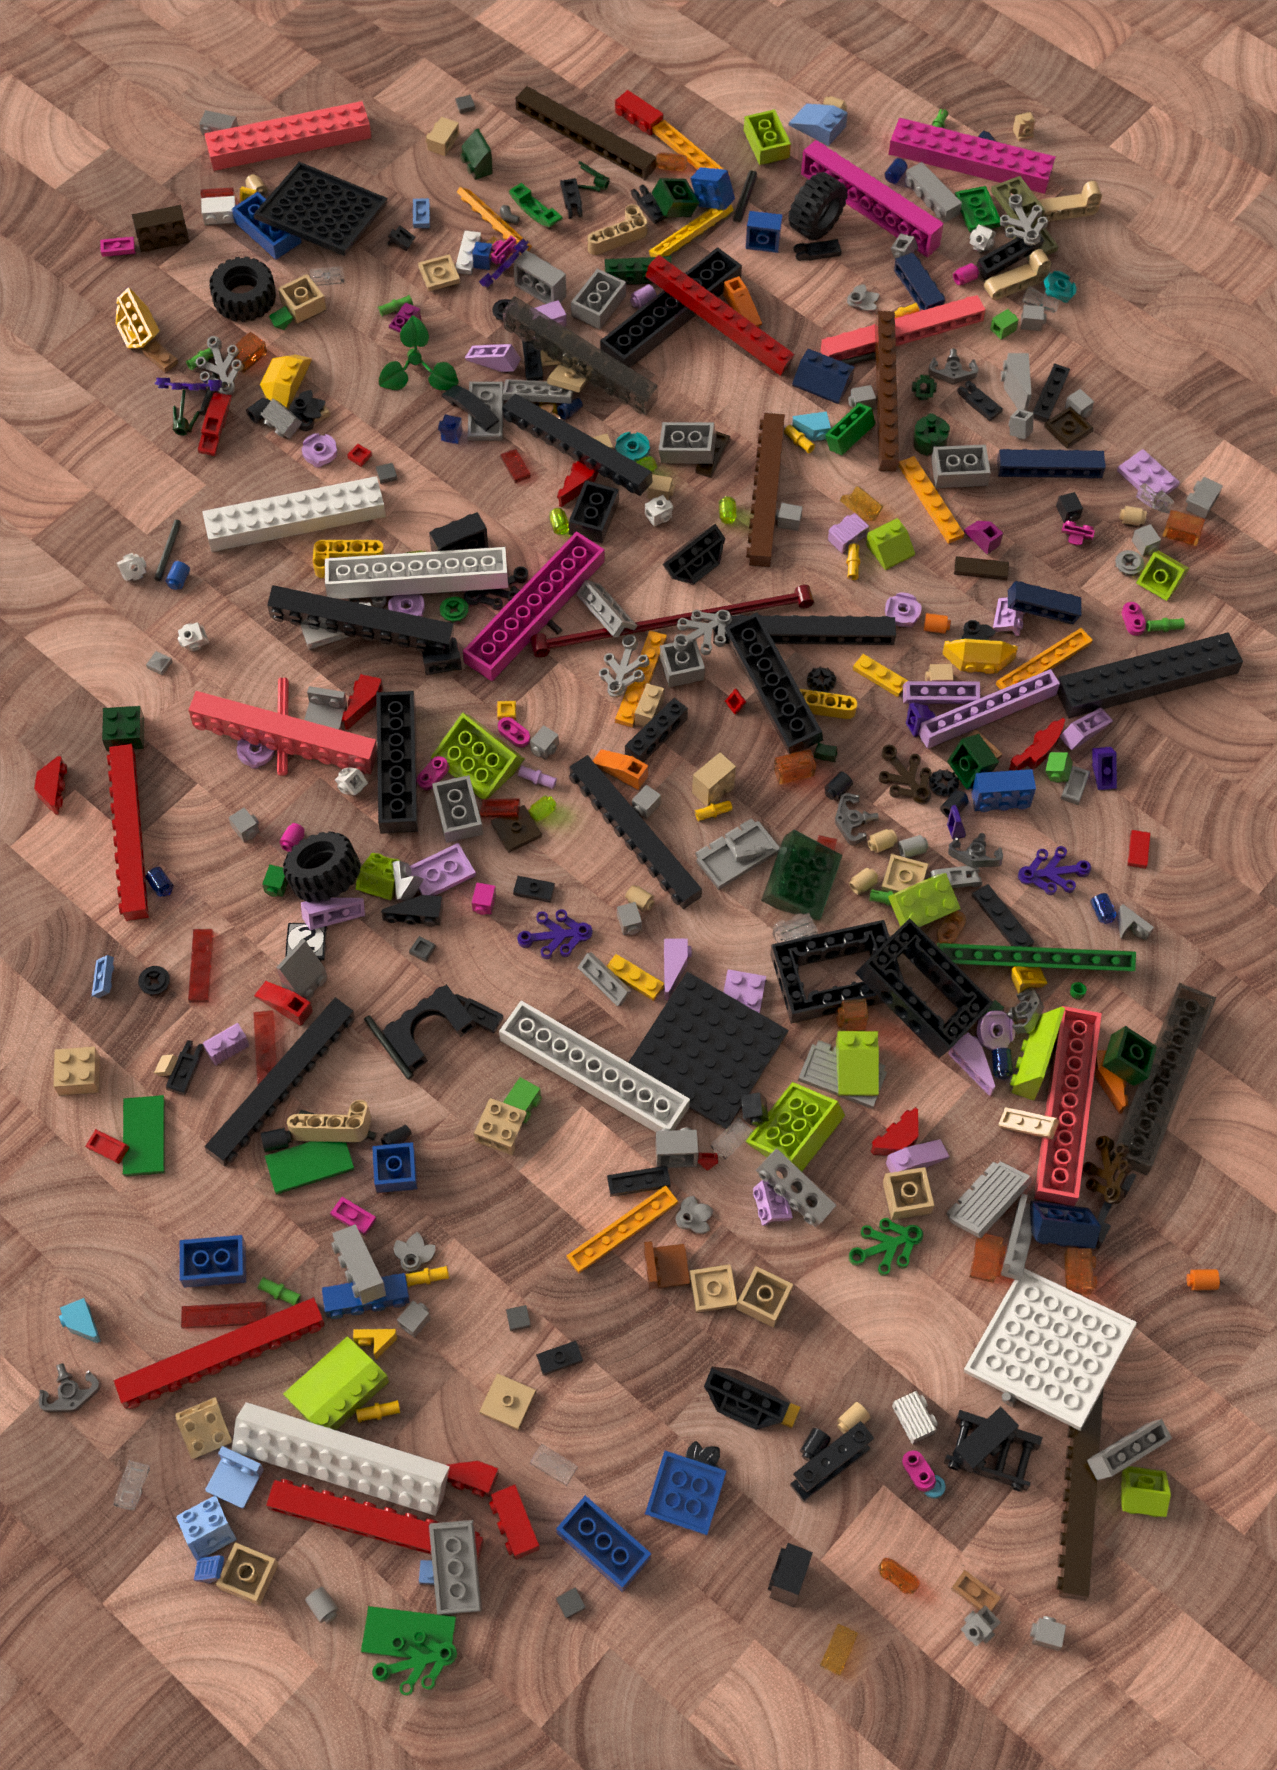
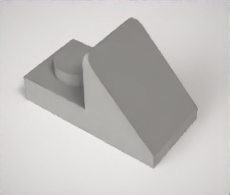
(405, 884)
(1129, 920)

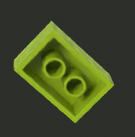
(767, 137)
(925, 901)

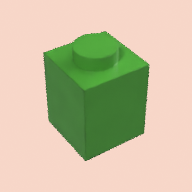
(1004, 324)
(1059, 766)

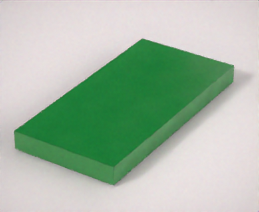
(144, 1135)
(307, 1164)
(386, 1623)

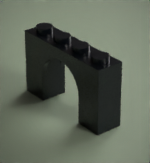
(440, 1003)

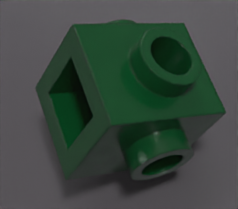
(924, 394)

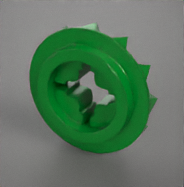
(452, 603)

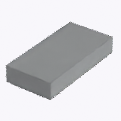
(1075, 786)

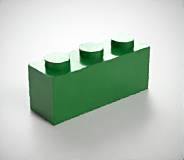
(850, 429)

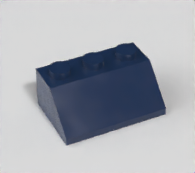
(823, 376)
(1064, 1225)

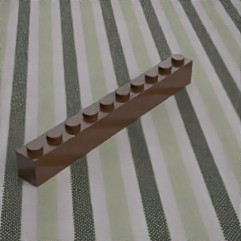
(886, 391)
(767, 488)

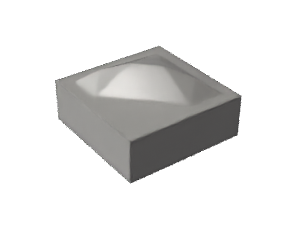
(159, 663)

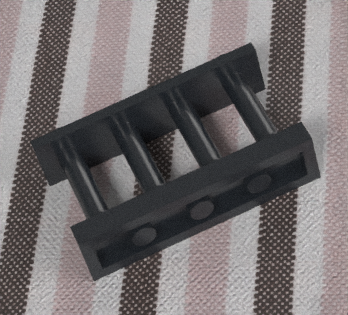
(1027, 1440)
(831, 1461)

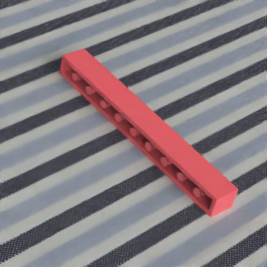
(907, 328)

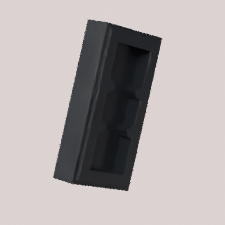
(534, 889)
(559, 1358)

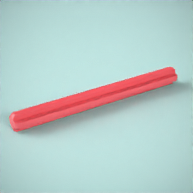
(282, 757)

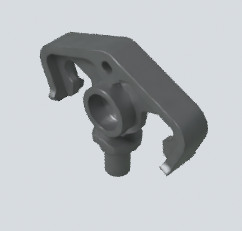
(953, 369)
(849, 819)
(975, 854)
(1025, 1009)
(69, 1393)

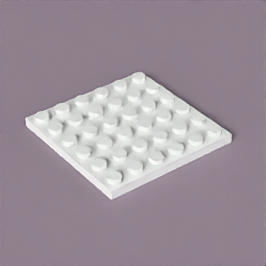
(1050, 1348)

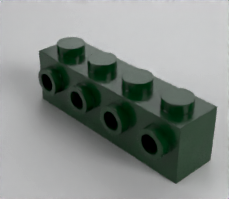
(631, 269)

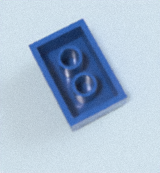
(1003, 790)
(212, 1261)

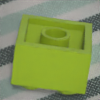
(890, 544)
(1162, 575)
(1145, 1491)

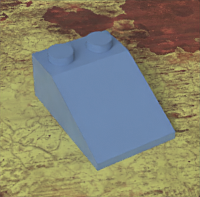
(820, 122)

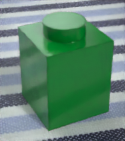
(275, 881)

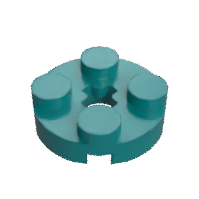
(1059, 286)
(639, 440)

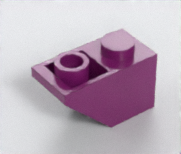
(403, 316)
(985, 535)

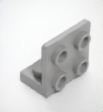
(326, 707)

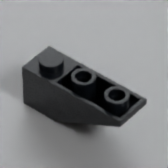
(418, 910)

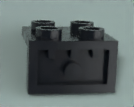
(442, 663)

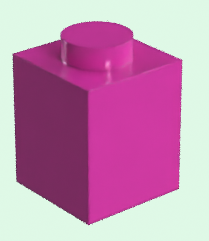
(483, 898)

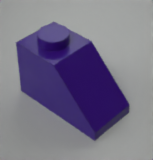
(916, 715)
(1105, 767)

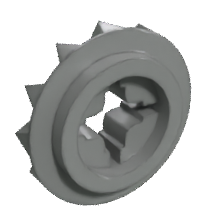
(1129, 556)

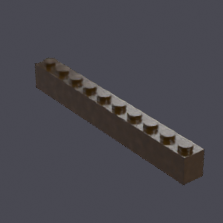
(586, 133)
(1080, 1508)

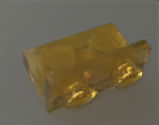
(862, 504)

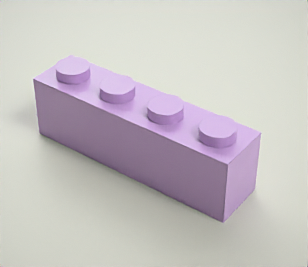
(940, 692)

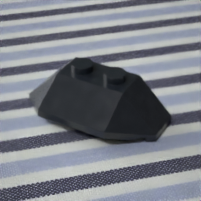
(696, 556)
(745, 1398)

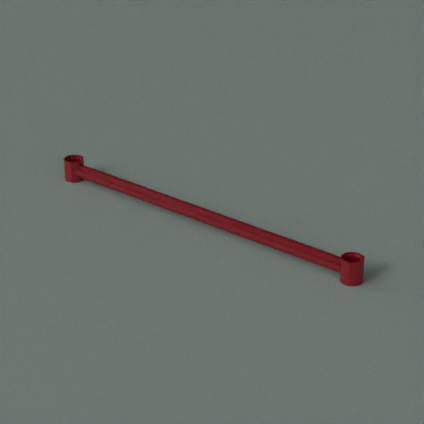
(541, 644)

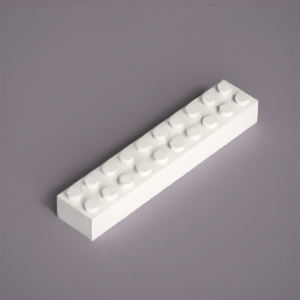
(294, 514)
(416, 573)
(593, 1069)
(340, 1458)

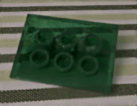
(801, 876)

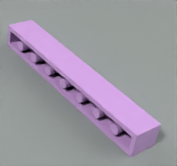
(988, 708)

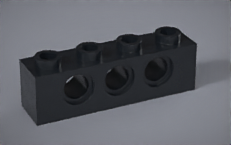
(1005, 256)
(657, 730)

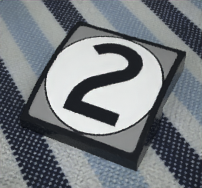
(315, 938)

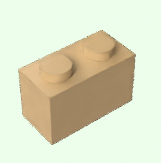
(442, 136)
(649, 704)

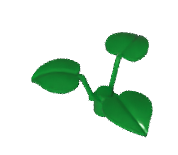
(413, 335)

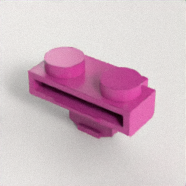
(503, 250)
(1077, 533)

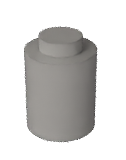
(912, 846)
(322, 1605)

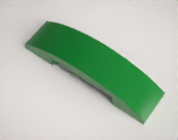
(532, 207)

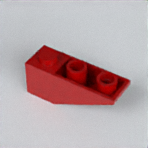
(574, 482)
(363, 699)
(285, 1002)
(473, 1476)

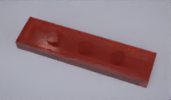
(200, 965)
(264, 1043)
(222, 1314)

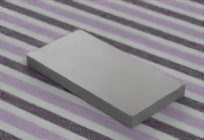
(536, 391)
(491, 395)
(455, 1567)

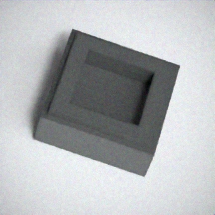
(465, 104)
(386, 473)
(422, 949)
(518, 1318)
(570, 1603)

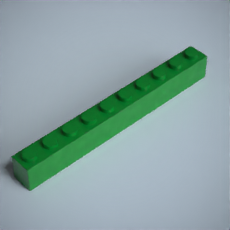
(1040, 957)

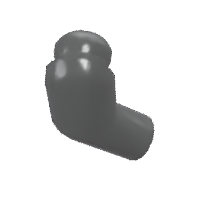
(507, 216)

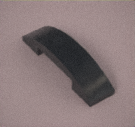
(472, 405)
(1106, 1208)

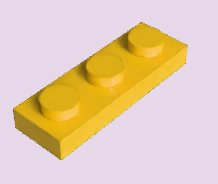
(879, 675)
(635, 977)

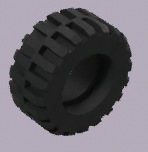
(817, 206)
(239, 273)
(321, 866)

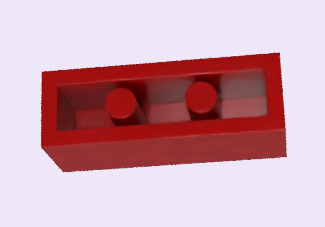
(638, 112)
(514, 1522)

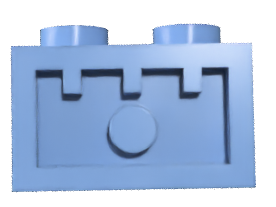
(234, 1478)
(205, 1528)

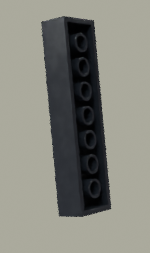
(773, 684)
(397, 762)

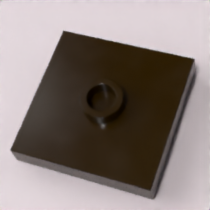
(1068, 427)
(516, 831)

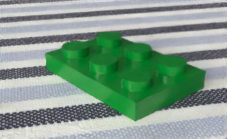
(978, 208)

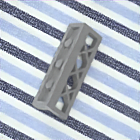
(605, 608)
(1018, 1241)

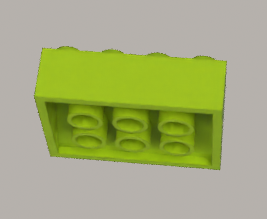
(478, 753)
(1036, 1054)
(797, 1125)
(337, 1386)

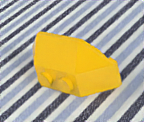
(134, 320)
(284, 378)
(979, 655)

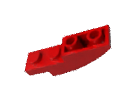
(214, 423)
(1038, 752)

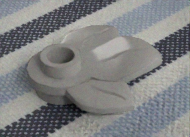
(862, 298)
(697, 1215)
(413, 1250)

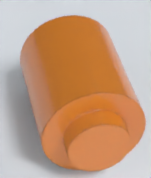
(936, 623)
(1203, 1279)

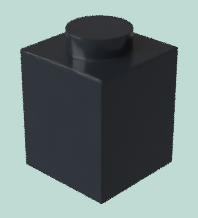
(1069, 507)
(754, 1109)

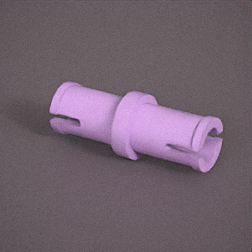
(537, 777)

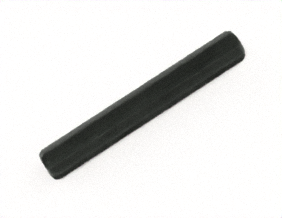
(745, 195)

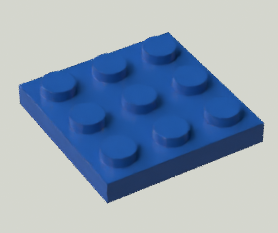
(685, 1492)

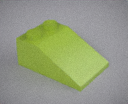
(857, 1063)

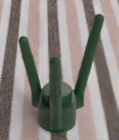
(600, 180)
(181, 426)

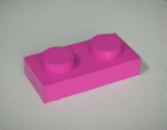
(117, 246)
(352, 1214)

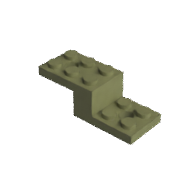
(1018, 186)

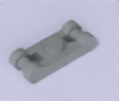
(958, 877)

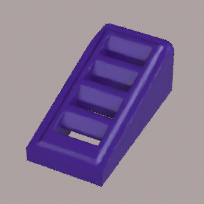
(955, 824)

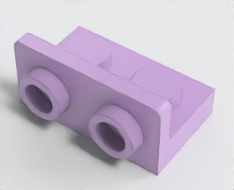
(1007, 619)
(770, 1205)

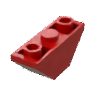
(50, 784)
(898, 1135)

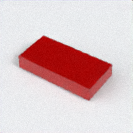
(1138, 849)
(107, 1146)

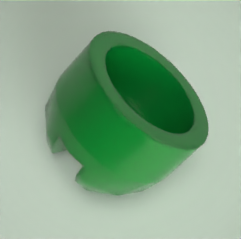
(1078, 990)

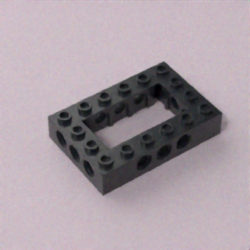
(821, 947)
(941, 972)

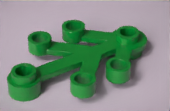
(888, 1243)
(418, 1662)

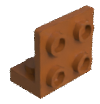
(666, 1265)

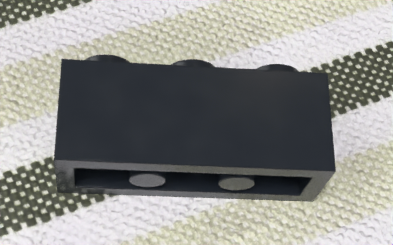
(986, 1440)

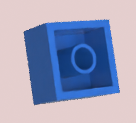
(713, 188)
(763, 231)
(394, 1167)

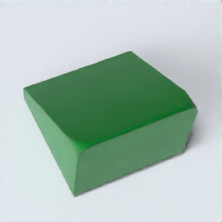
(281, 318)

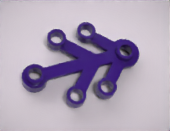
(520, 247)
(164, 383)
(1052, 872)
(558, 934)

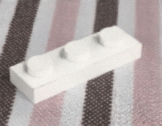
(465, 260)

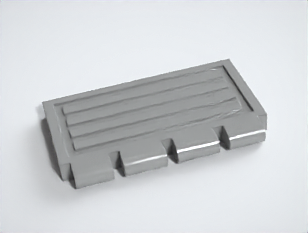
(720, 861)
(821, 1073)
(988, 1199)

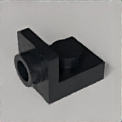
(401, 237)

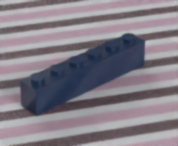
(1051, 463)

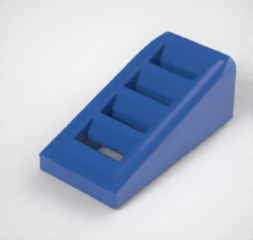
(209, 1569)

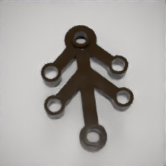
(906, 777)
(1113, 1192)

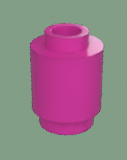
(966, 274)
(292, 836)

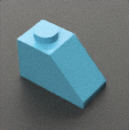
(812, 425)
(79, 1320)

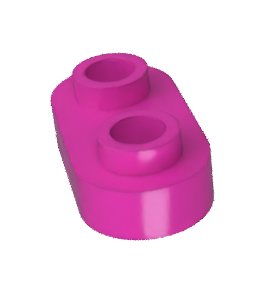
(1133, 616)
(514, 733)
(434, 773)
(919, 1469)

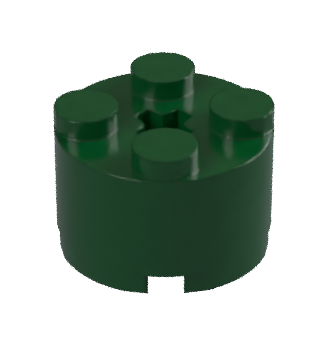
(930, 433)

